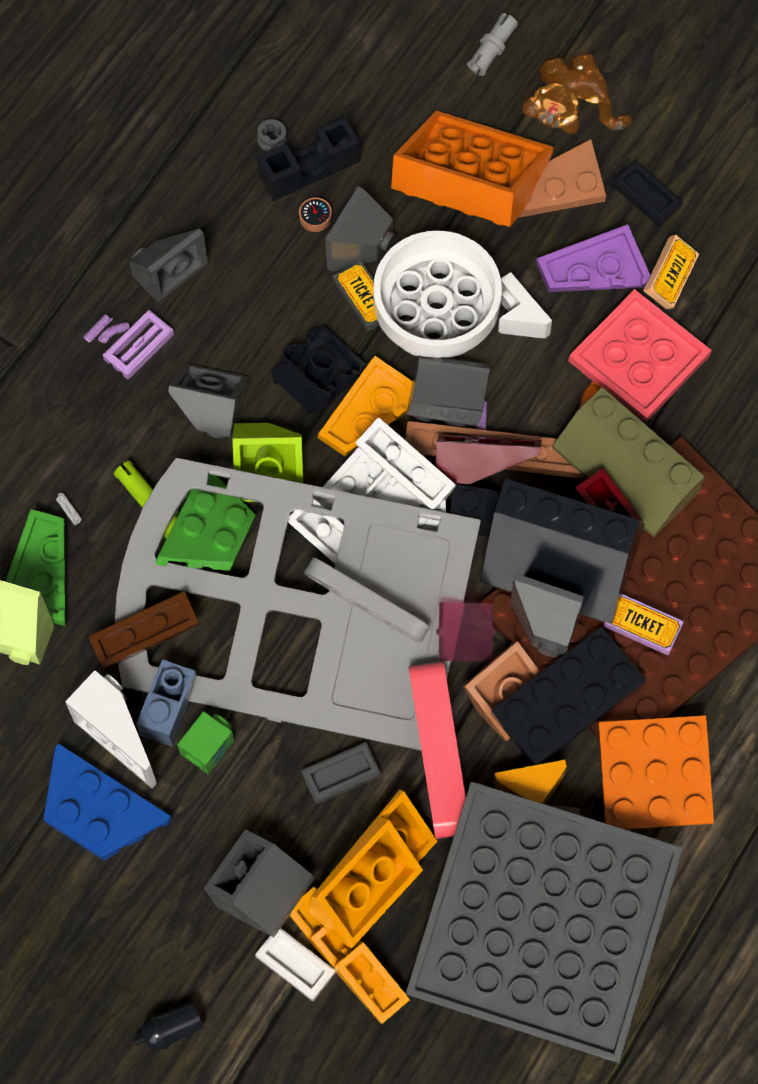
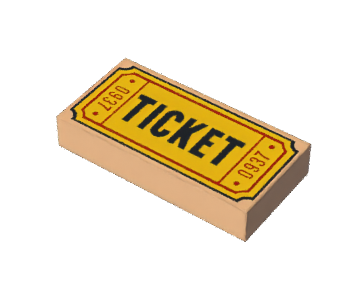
(671, 272)

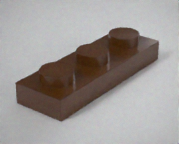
(144, 630)

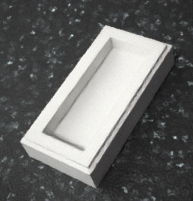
(295, 964)

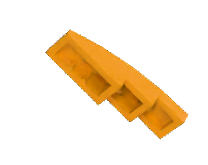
(354, 965)

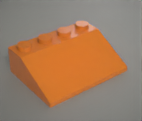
(470, 168)

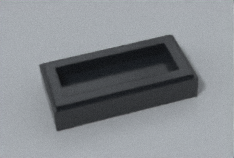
(647, 193)

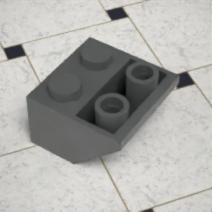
(258, 883)

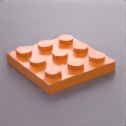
(655, 772)

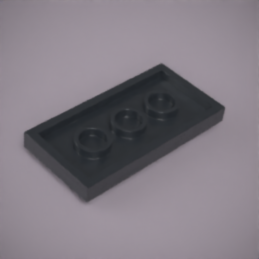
(568, 697)

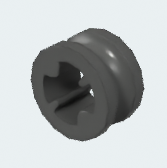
(278, 130)

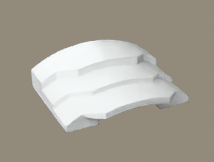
(379, 469)

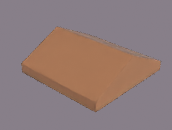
(499, 681)

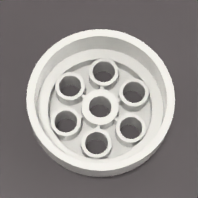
(414, 264)

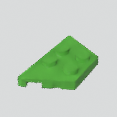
(208, 530)

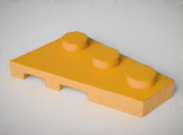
(376, 394)

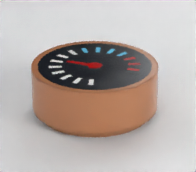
(315, 214)

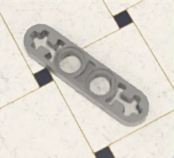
(367, 600)

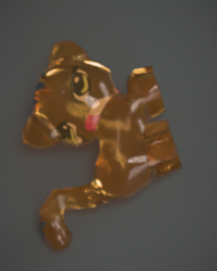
(558, 104)

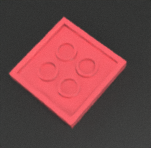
(639, 355)

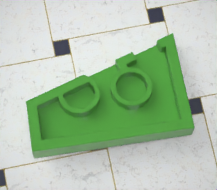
(41, 561)

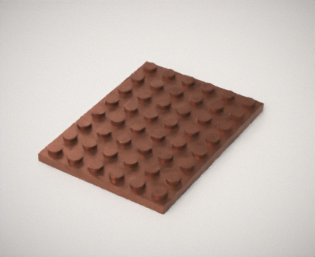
(693, 570)

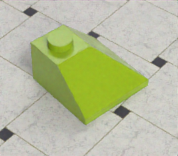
(267, 451)

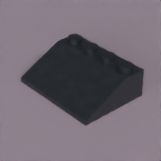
(562, 546)

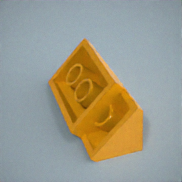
(373, 871)

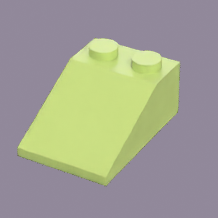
(23, 624)

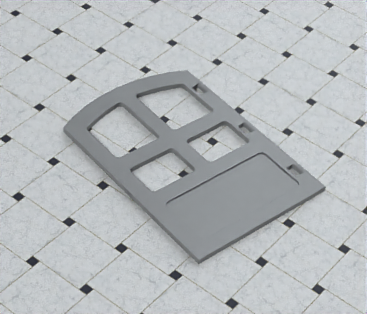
(360, 662)

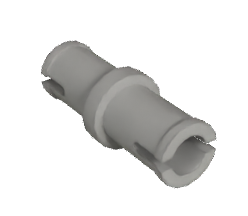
(492, 44)

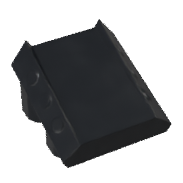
(317, 369)

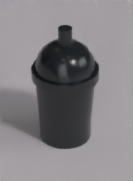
(169, 1027)

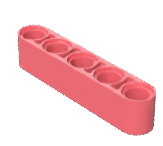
(438, 746)

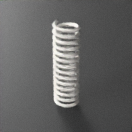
(72, 511)

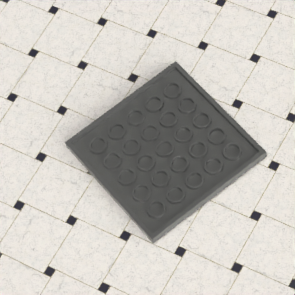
(544, 921)

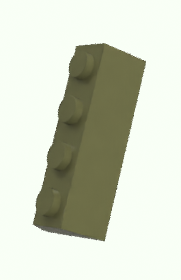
(634, 457)

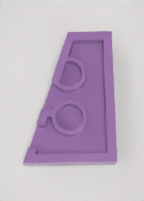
(596, 264)

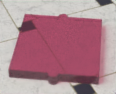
(465, 631)

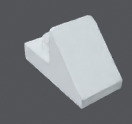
(525, 315)

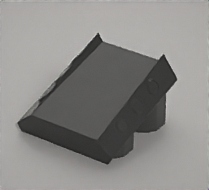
(448, 391)

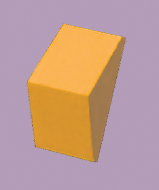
(532, 782)

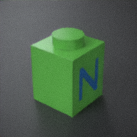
(206, 741)

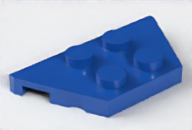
(96, 807)

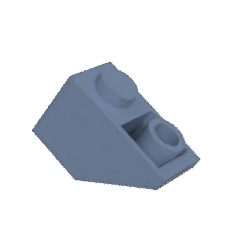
(166, 703)

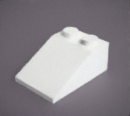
(103, 714)

